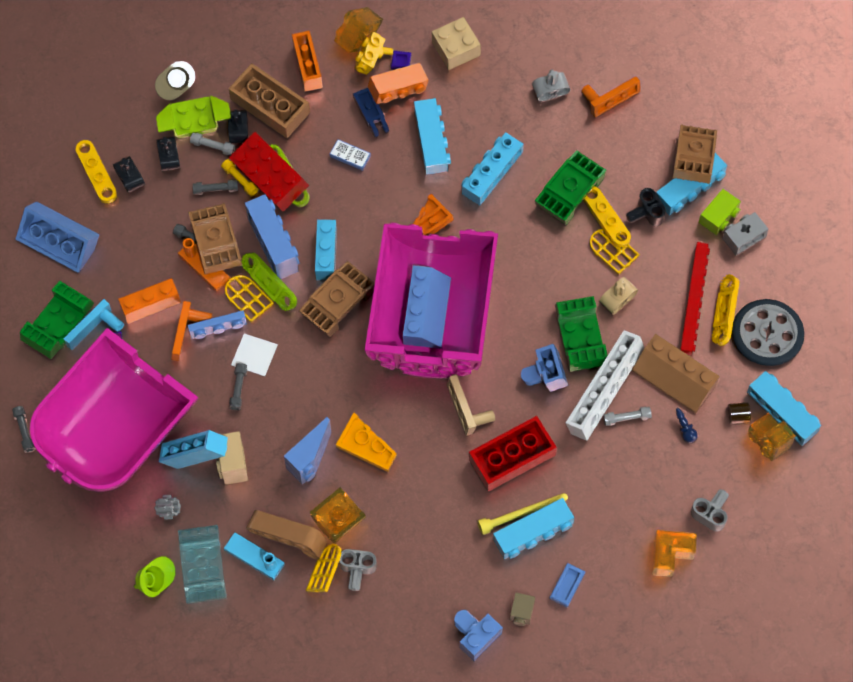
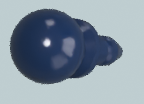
(689, 434)

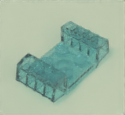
(202, 564)

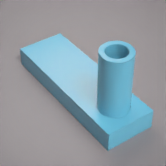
(99, 313)
(254, 556)

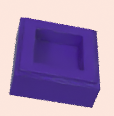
(400, 59)

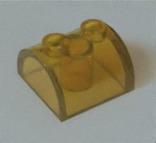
(337, 515)

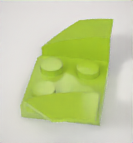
(193, 116)

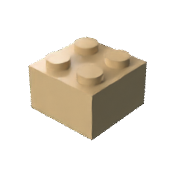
(456, 43)
(233, 465)

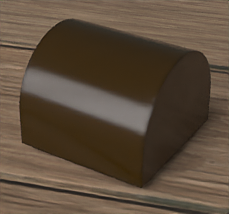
(739, 413)

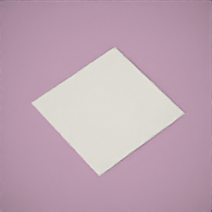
(255, 354)

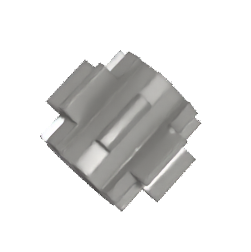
(167, 507)

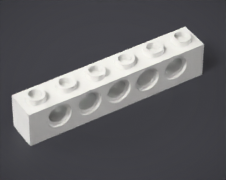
(605, 385)

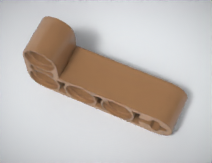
(288, 532)

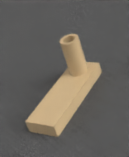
(466, 418)

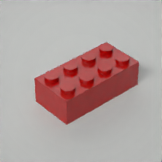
(269, 171)
(512, 453)

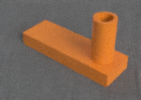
(603, 103)
(191, 256)
(186, 314)

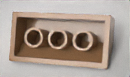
(676, 373)

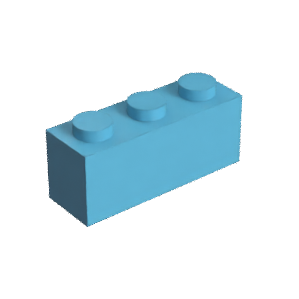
(325, 249)

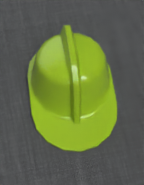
(155, 576)

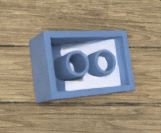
(306, 455)

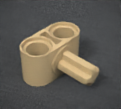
(618, 295)

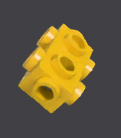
(371, 50)

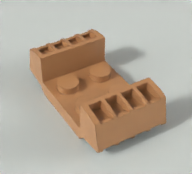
(695, 154)
(215, 238)
(337, 298)

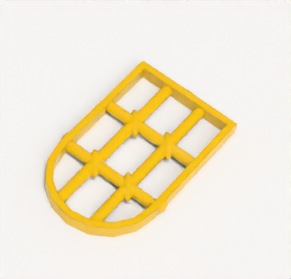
(613, 257)
(247, 304)
(330, 576)

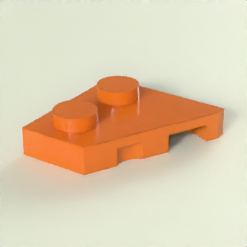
(433, 216)

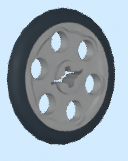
(762, 355)

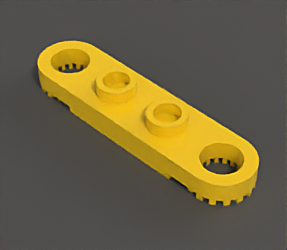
(96, 171)
(607, 218)
(725, 310)

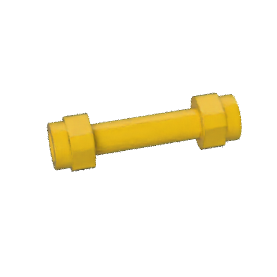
(230, 168)

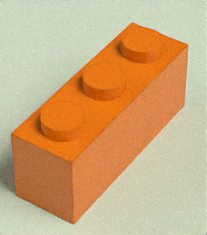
(307, 61)
(398, 83)
(149, 300)

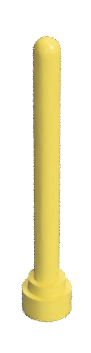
(486, 525)

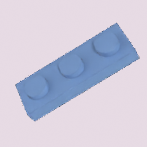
(217, 325)

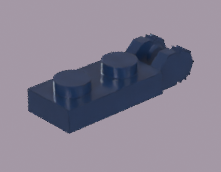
(370, 111)

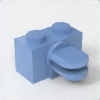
(547, 369)
(477, 634)

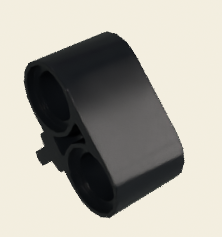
(238, 126)
(168, 153)
(128, 174)
(647, 208)

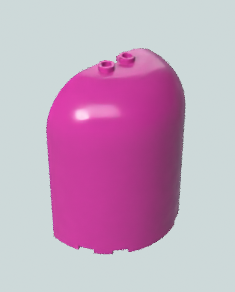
(107, 416)

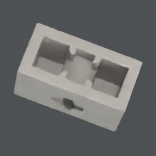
(745, 233)

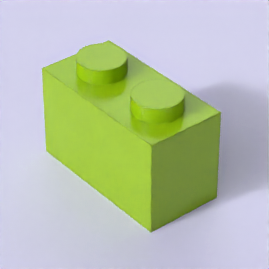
(719, 212)

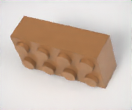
(269, 100)

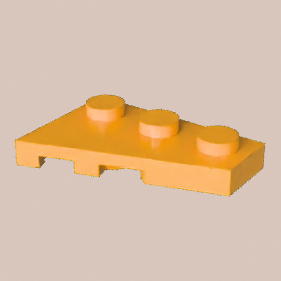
(365, 444)

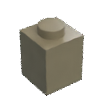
(522, 609)

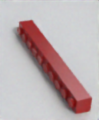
(694, 297)

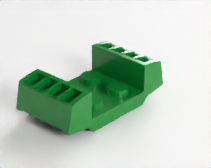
(570, 186)
(56, 320)
(580, 333)

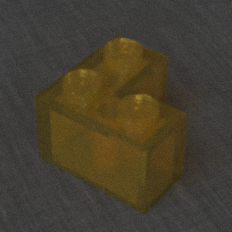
(357, 26)
(771, 437)
(669, 546)

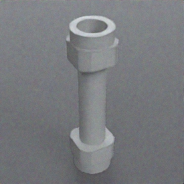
(198, 139)
(611, 418)

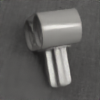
(551, 86)
(713, 509)
(356, 568)

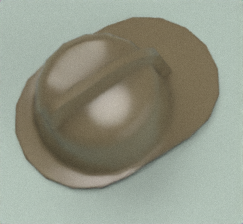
(174, 80)

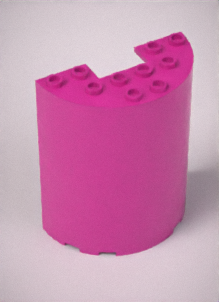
(471, 268)

